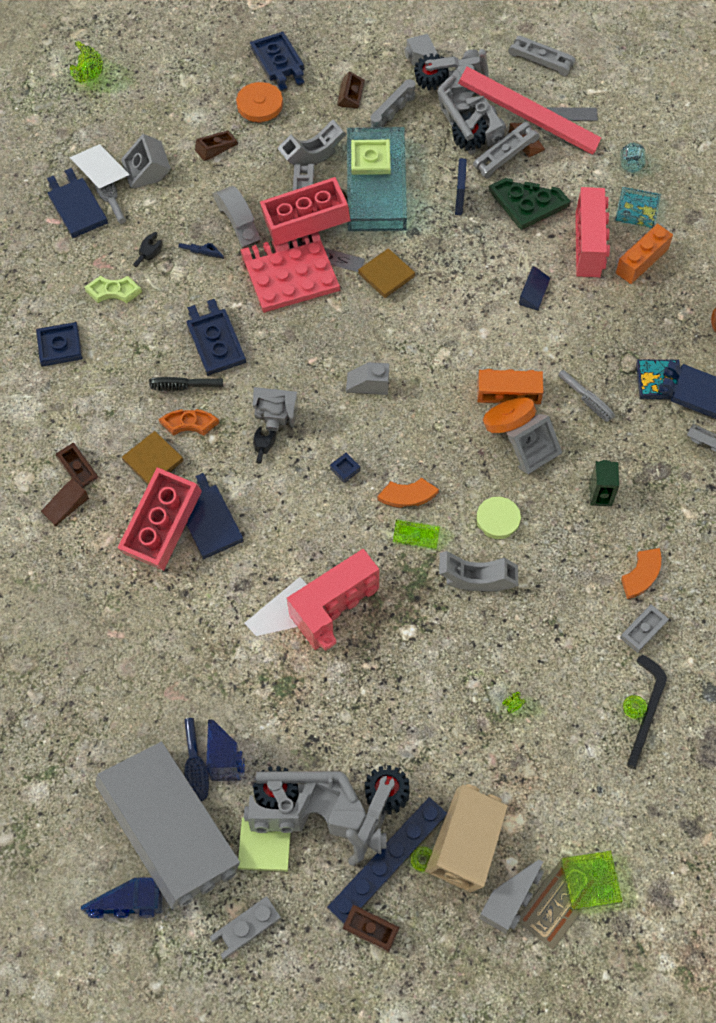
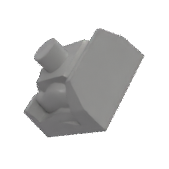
(275, 407)
(535, 443)

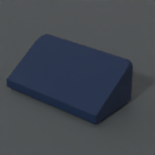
(534, 289)

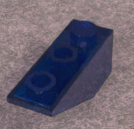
(132, 897)

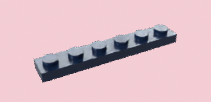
(384, 865)

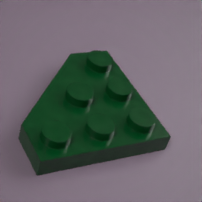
(528, 201)

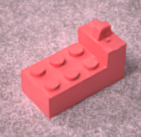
(323, 599)

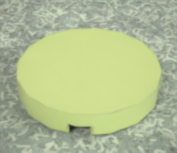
(498, 517)

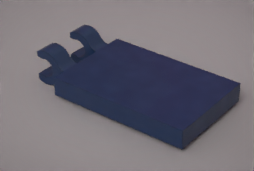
(278, 59)
(76, 205)
(215, 339)
(692, 389)
(212, 522)

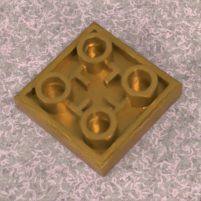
(386, 273)
(150, 454)

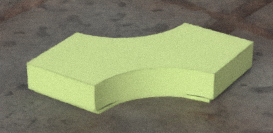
(122, 289)

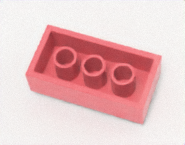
(305, 211)
(591, 232)
(160, 519)

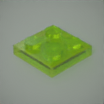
(591, 880)

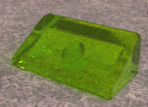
(416, 533)

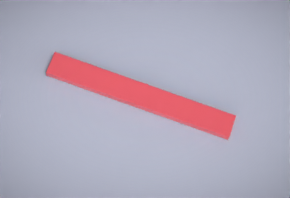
(529, 110)

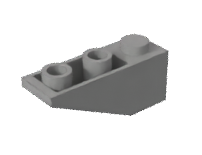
(506, 899)

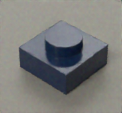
(345, 467)

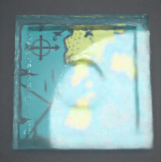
(638, 207)

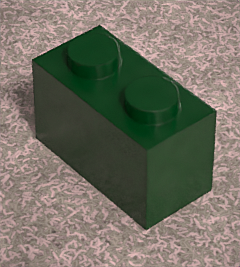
(604, 483)

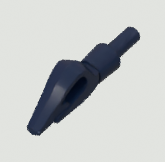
(204, 250)

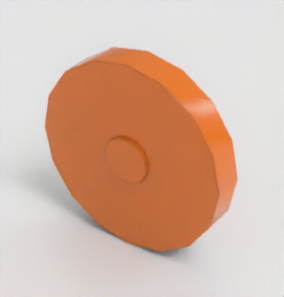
(259, 102)
(509, 415)

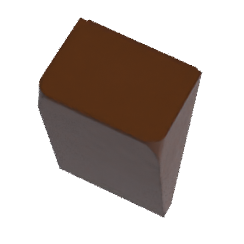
(214, 144)
(76, 465)
(65, 502)
(371, 928)

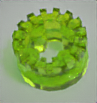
(514, 702)

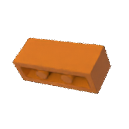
(644, 253)
(504, 385)

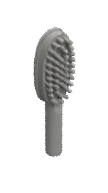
(109, 194)
(590, 399)

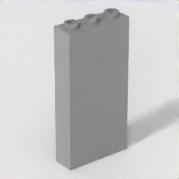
(167, 825)

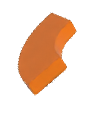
(189, 420)
(407, 495)
(643, 574)

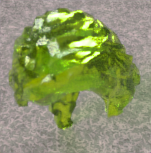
(89, 64)

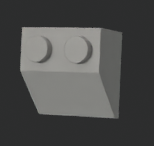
(145, 162)

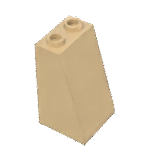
(467, 839)

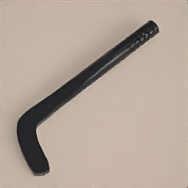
(661, 678)

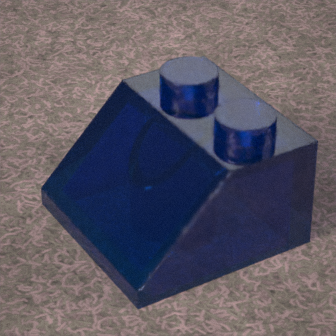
(223, 755)

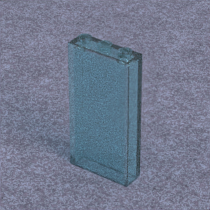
(378, 199)

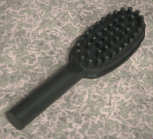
(178, 382)

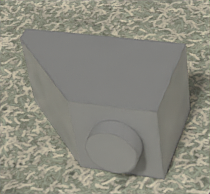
(418, 47)
(369, 379)

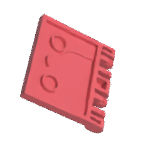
(291, 273)

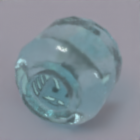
(632, 157)

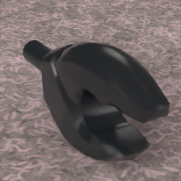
(147, 250)
(263, 443)

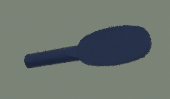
(195, 767)

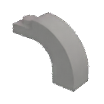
(315, 149)
(235, 207)
(474, 576)

